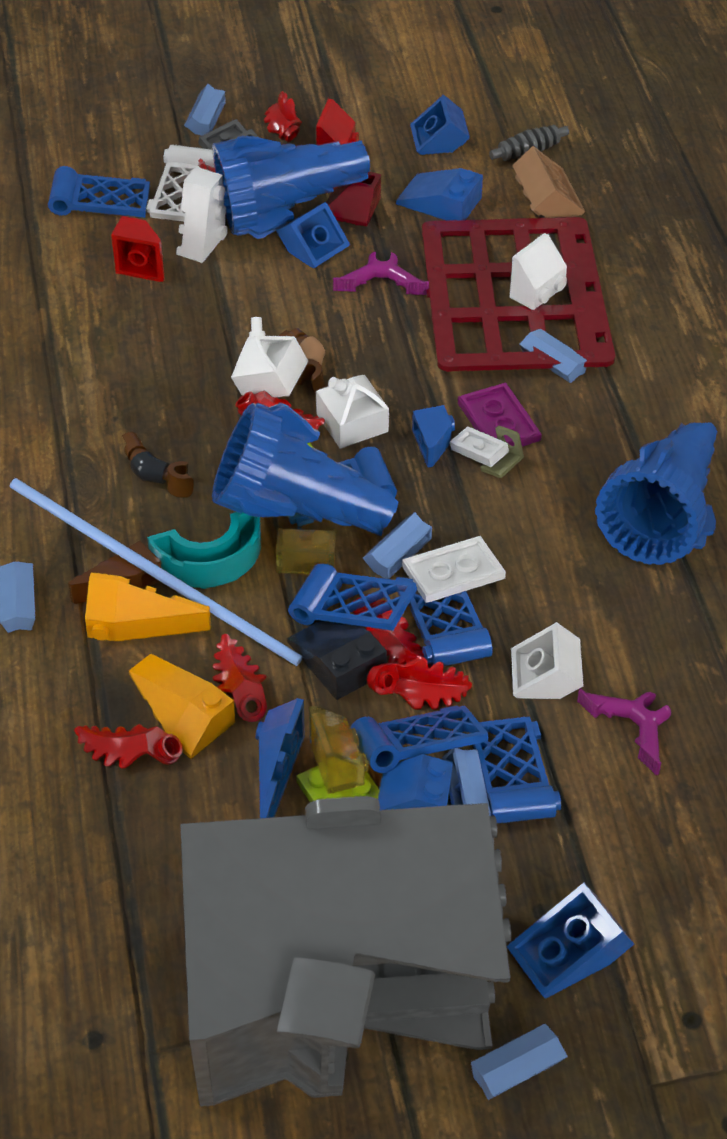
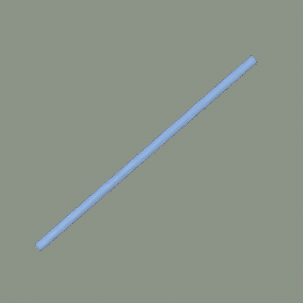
(156, 572)

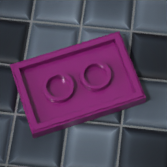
(496, 408)

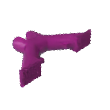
(381, 269)
(635, 710)

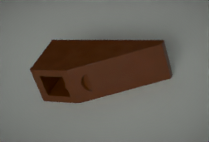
(115, 566)

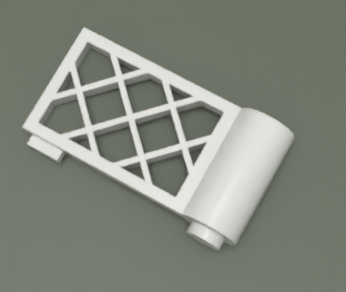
(182, 160)

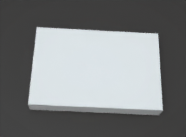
(453, 569)

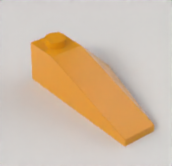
(128, 612)
(183, 703)

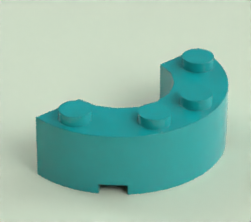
(210, 562)

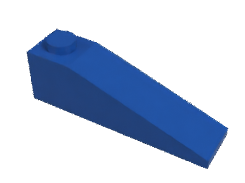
(279, 746)

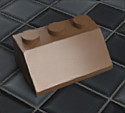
(546, 186)

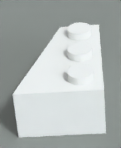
(204, 214)

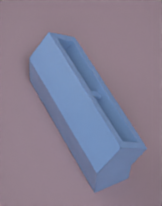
(206, 110)
(571, 363)
(399, 544)
(17, 596)
(467, 779)
(517, 1061)

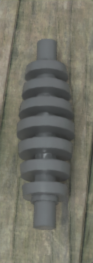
(540, 138)

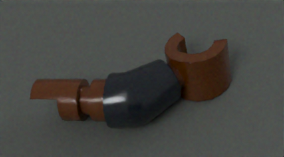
(156, 470)

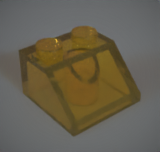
(303, 548)
(336, 750)

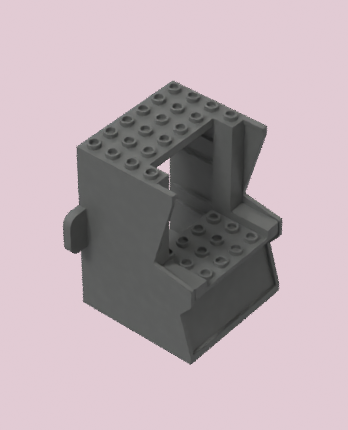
(343, 886)

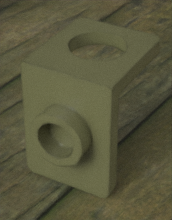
(514, 455)

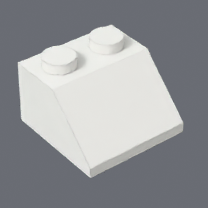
(537, 273)
(547, 664)

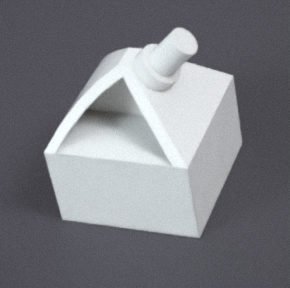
(268, 363)
(352, 410)

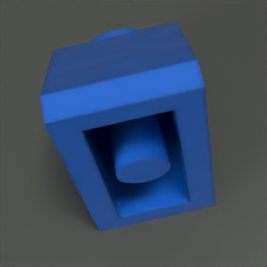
(432, 432)

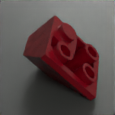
(356, 201)

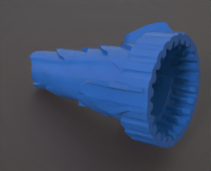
(270, 178)
(277, 474)
(657, 503)

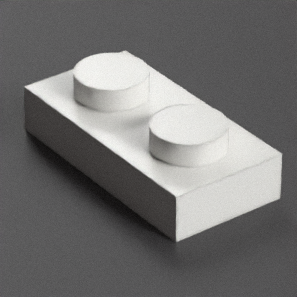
(479, 446)

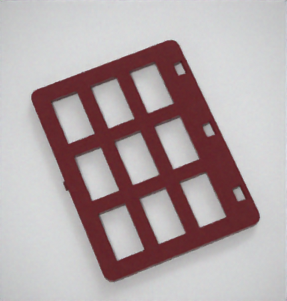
(585, 306)

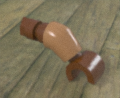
(315, 354)

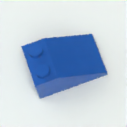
(443, 193)
(570, 942)

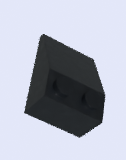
(339, 654)

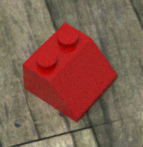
(335, 125)
(137, 250)

